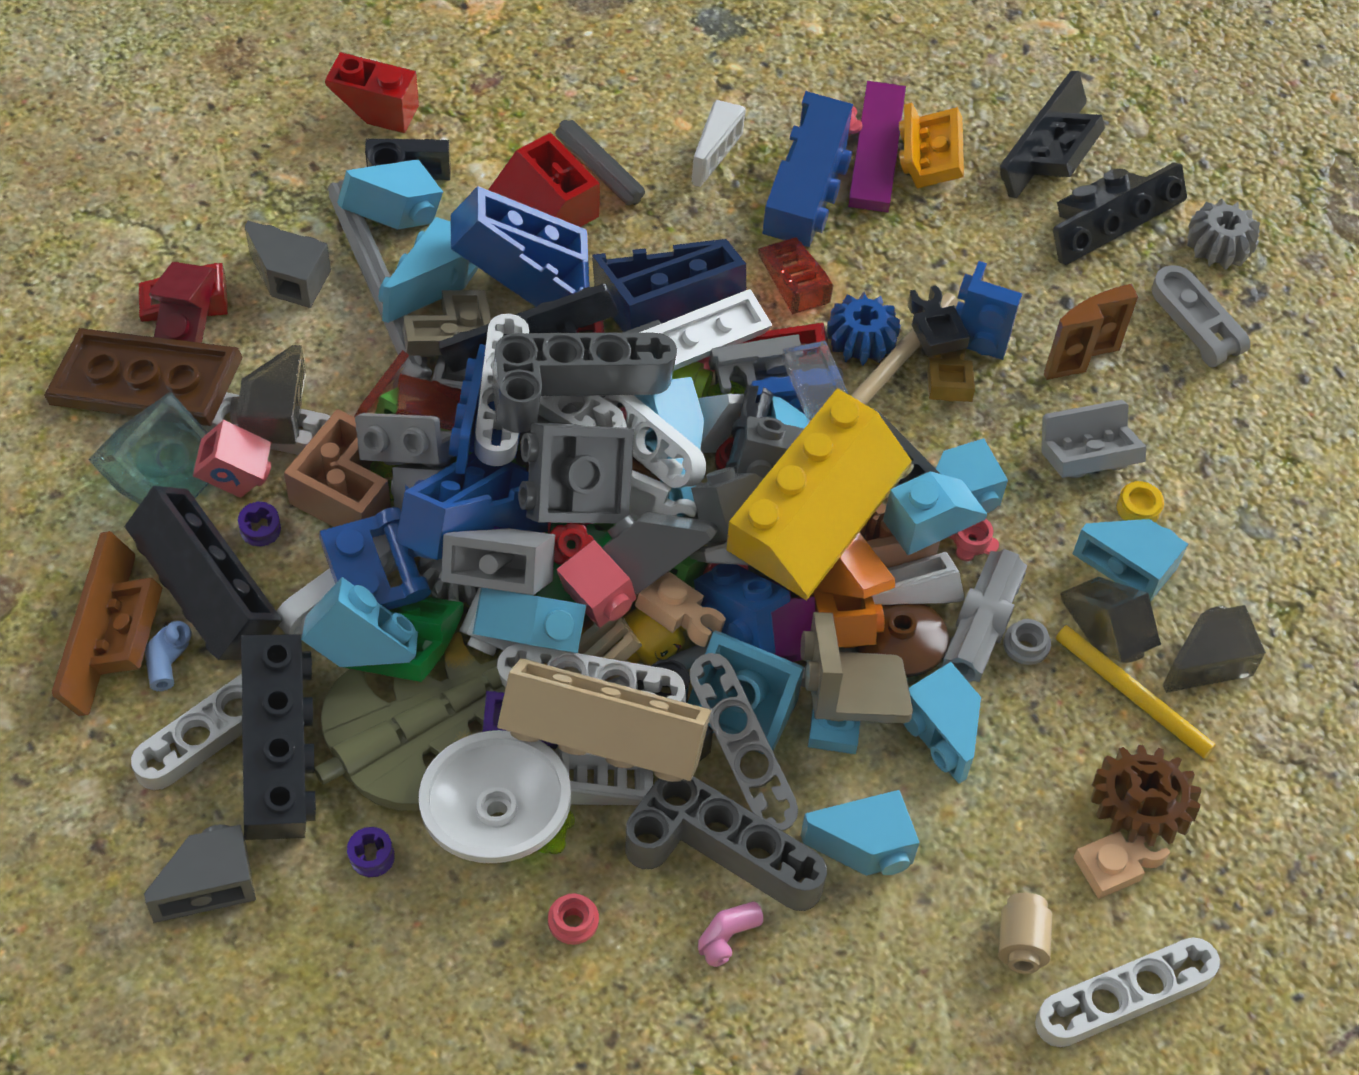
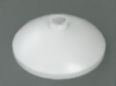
(489, 776)

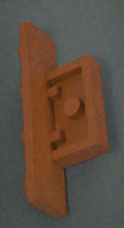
(108, 625)

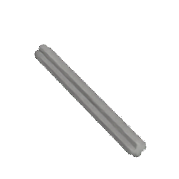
(371, 265)

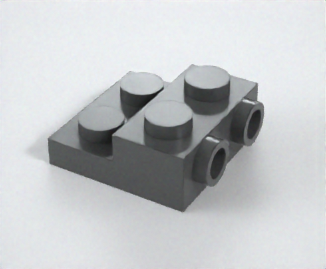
(577, 473)

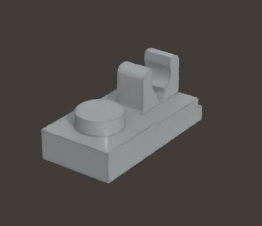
(749, 358)

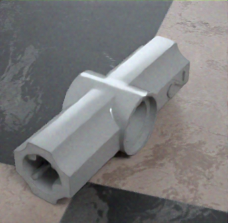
(985, 614)

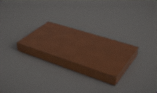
(134, 371)

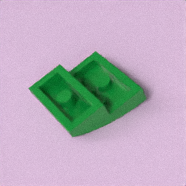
(436, 624)

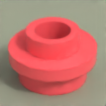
(573, 905)

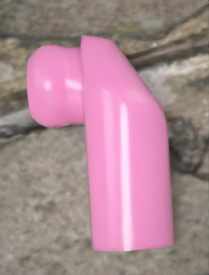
(723, 926)

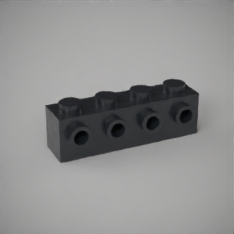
(200, 571)
(274, 737)

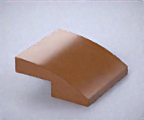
(1090, 330)

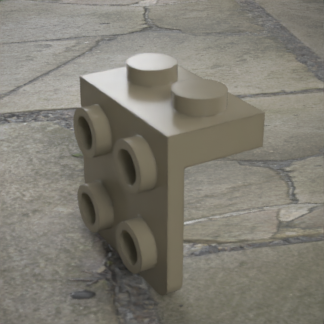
(850, 683)

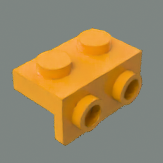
(932, 146)

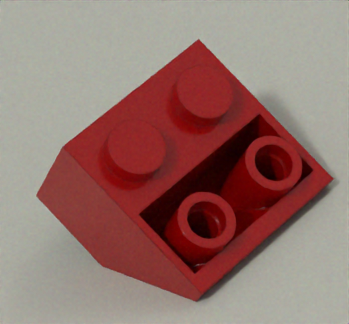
(550, 181)

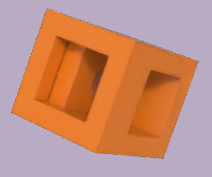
(854, 618)

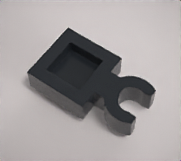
(936, 327)

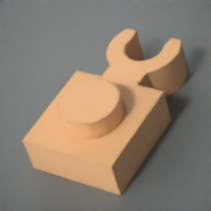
(678, 604)
(1115, 864)

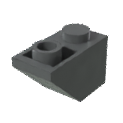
(288, 263)

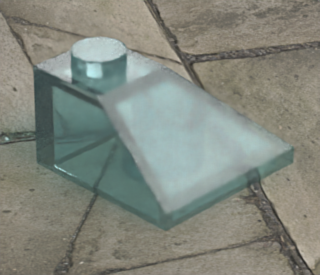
(152, 451)

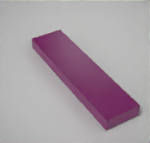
(877, 147)

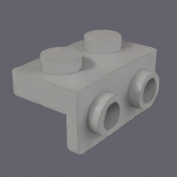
(402, 439)
(1090, 439)

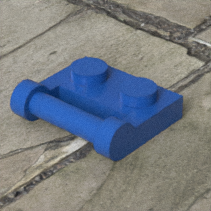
(355, 558)

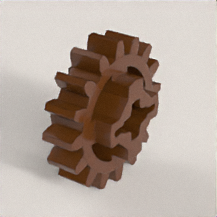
(1149, 795)

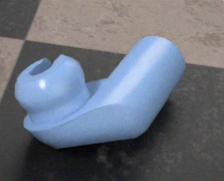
(163, 651)

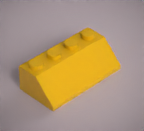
(818, 495)

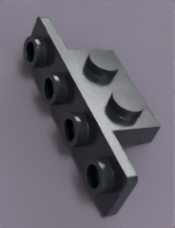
(1055, 138)
(1114, 207)
(557, 316)

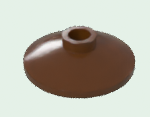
(920, 645)

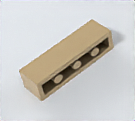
(603, 720)

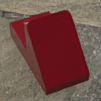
(184, 301)

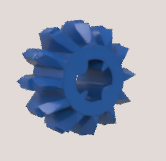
(863, 328)

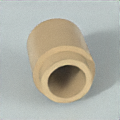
(1025, 933)

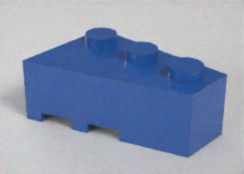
(810, 171)
(521, 246)
(462, 503)

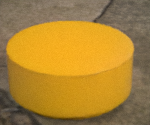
(1140, 501)

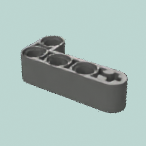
(575, 366)
(728, 847)

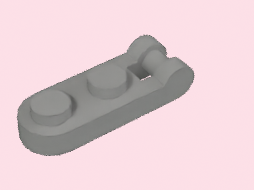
(1199, 315)

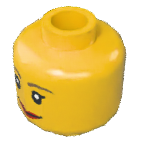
(656, 640)

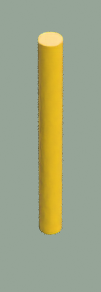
(1135, 692)

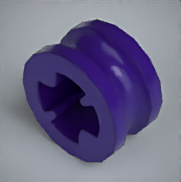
(253, 514)
(385, 856)

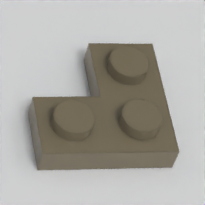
(461, 312)

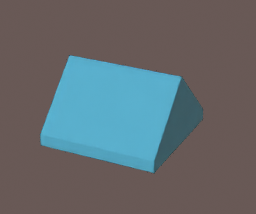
(767, 680)

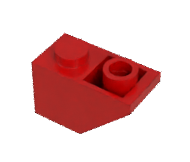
(375, 91)

